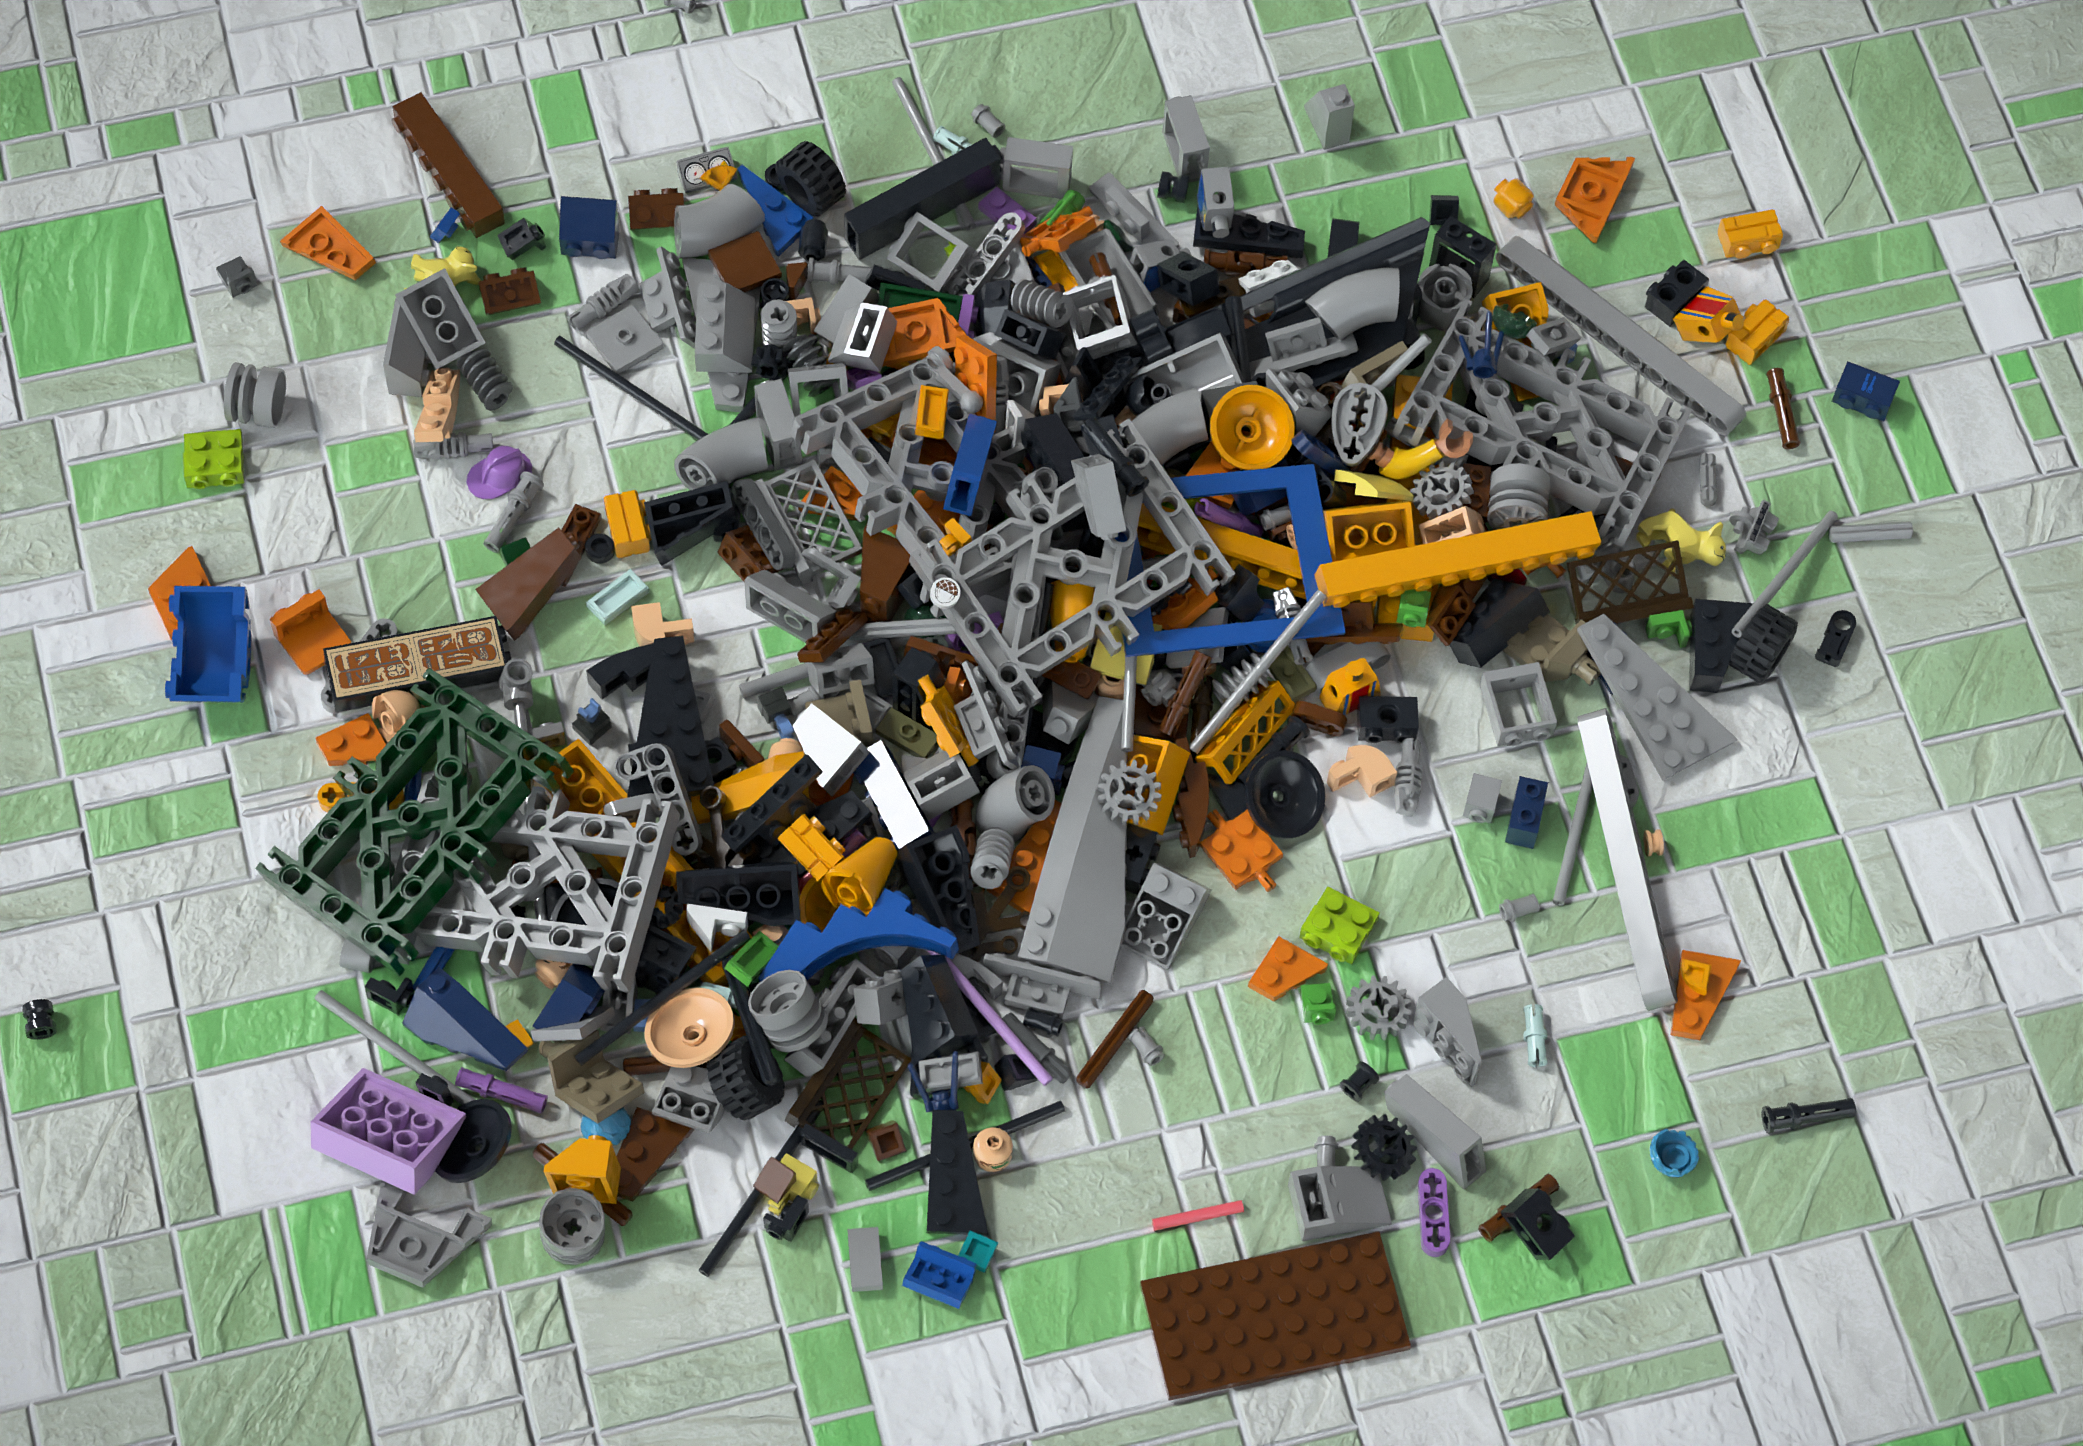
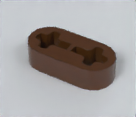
(1320, 718)

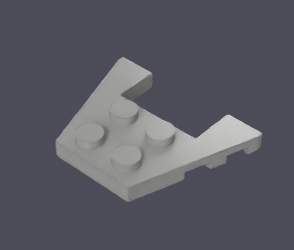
(415, 1248)

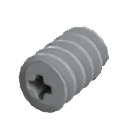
(1041, 303)
(778, 323)
(1229, 685)
(992, 858)

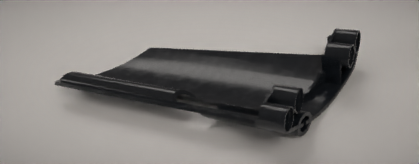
(1397, 248)

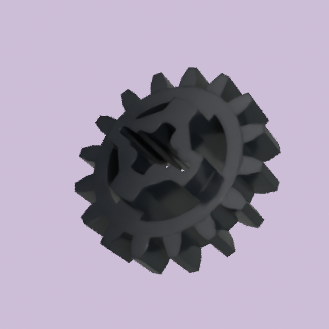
(1372, 1137)

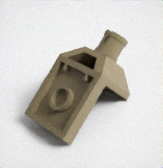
(1373, 368)
(1556, 650)
(593, 1088)

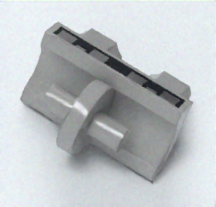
(1749, 523)

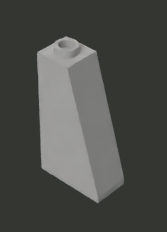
(1437, 1130)

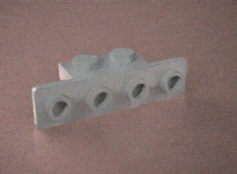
(1129, 211)
(667, 300)
(1301, 347)
(980, 720)
(1038, 986)

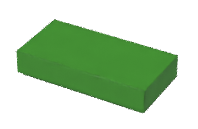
(751, 958)

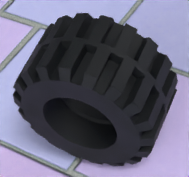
(810, 178)
(1763, 643)
(738, 1081)

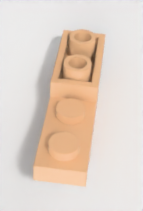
(440, 406)

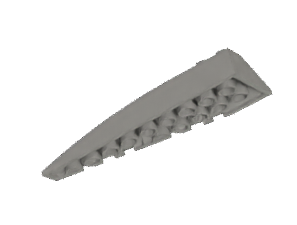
(1081, 891)

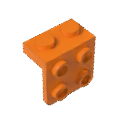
(306, 630)

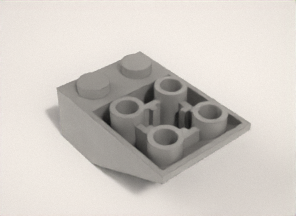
(1163, 915)
(1447, 1023)
(1337, 1201)

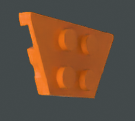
(1592, 192)
(920, 329)
(182, 572)

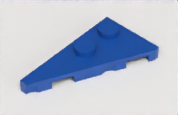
(782, 216)

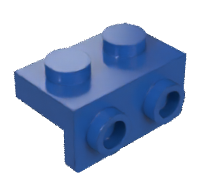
(940, 1275)

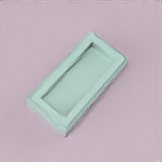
(617, 597)

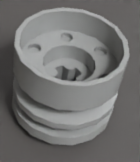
(260, 395)
(1518, 495)
(788, 1011)
(569, 1209)

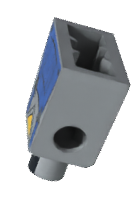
(1217, 209)
(1148, 255)

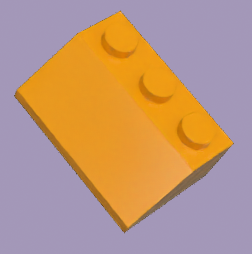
(1369, 529)
(1169, 764)
(586, 1166)

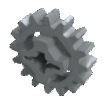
(1440, 491)
(1123, 782)
(1369, 1016)

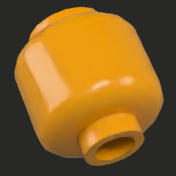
(1513, 198)

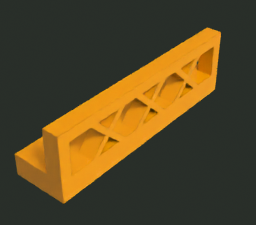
(1239, 725)

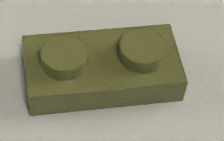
(1292, 676)

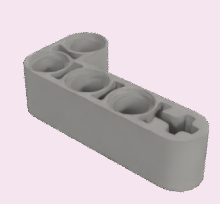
(678, 796)

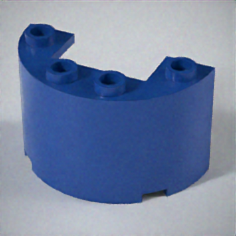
(210, 644)

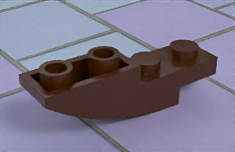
(1452, 608)
(1192, 802)

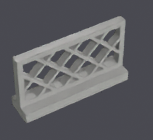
(803, 566)

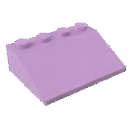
(386, 1130)

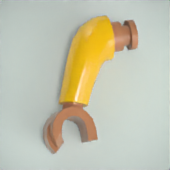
(1404, 463)

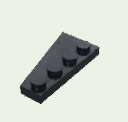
(1252, 236)
(953, 1183)

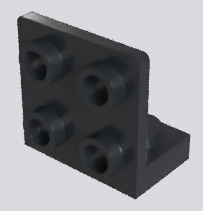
(662, 960)

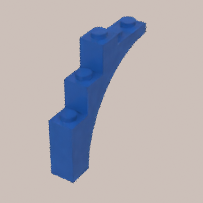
(850, 931)

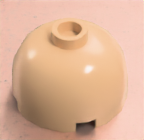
(393, 711)

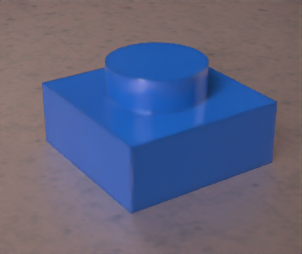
(446, 226)

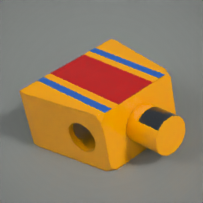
(1709, 317)
(1348, 684)

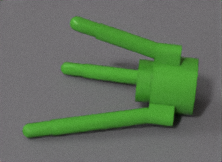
(1070, 203)

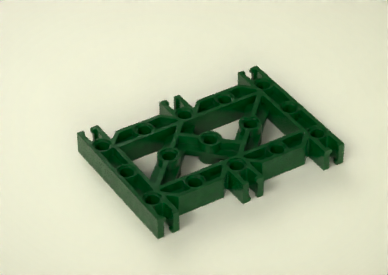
(461, 821)

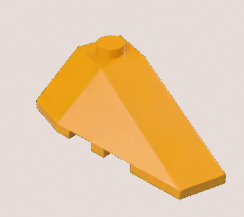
(1530, 301)
(748, 786)

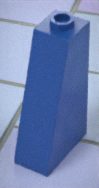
(969, 465)

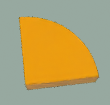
(718, 176)
(1695, 975)

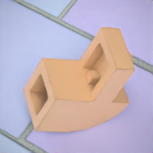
(650, 626)
(1365, 764)

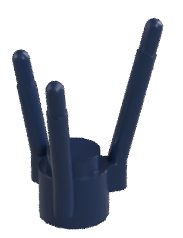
(1483, 362)
(940, 1099)

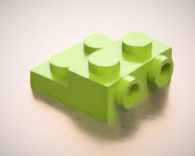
(213, 459)
(1338, 925)

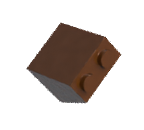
(882, 570)

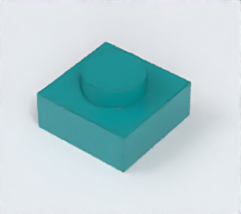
(978, 1250)

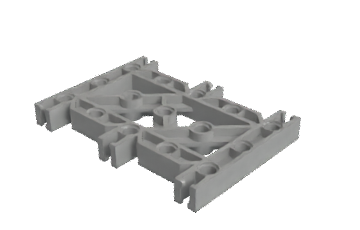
(1579, 410)
(889, 486)
(1108, 574)
(560, 839)

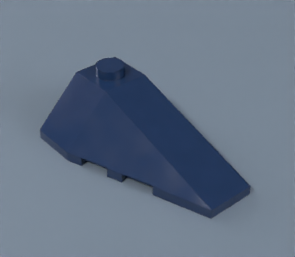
(454, 1019)

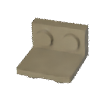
(849, 712)

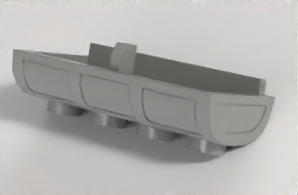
(1077, 261)
(1199, 366)

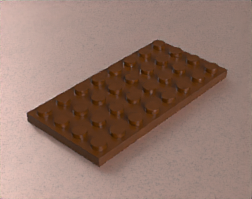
(1274, 1315)

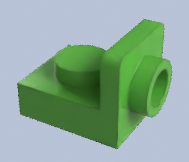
(1413, 608)
(1667, 624)
(1317, 1003)

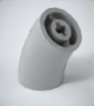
(715, 221)
(1357, 301)
(1171, 425)
(723, 455)
(1016, 802)

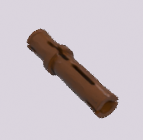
(1103, 269)
(1781, 397)
(1182, 698)
(1498, 1224)

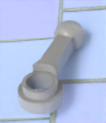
(941, 365)

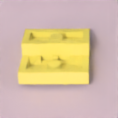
(1374, 485)
(1115, 665)

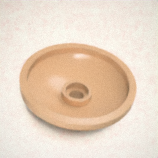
(685, 1017)

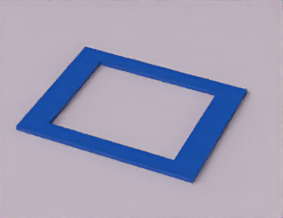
(1312, 551)

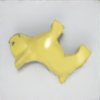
(458, 266)
(1693, 544)

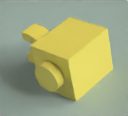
(805, 1185)

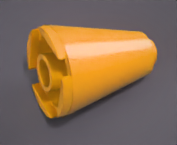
(1067, 602)
(861, 875)

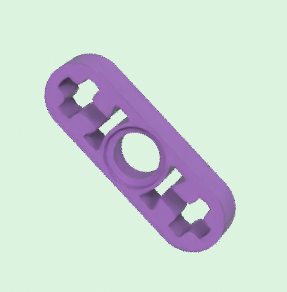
(1443, 1233)

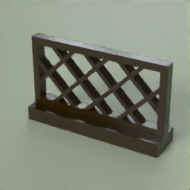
(1640, 608)
(823, 1080)

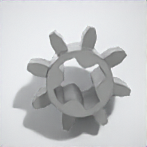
(1159, 688)

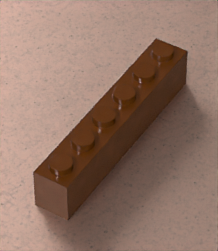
(448, 165)

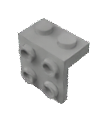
(844, 589)

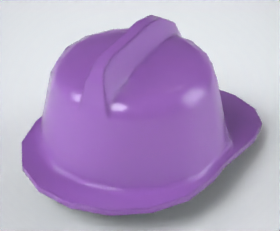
(497, 472)

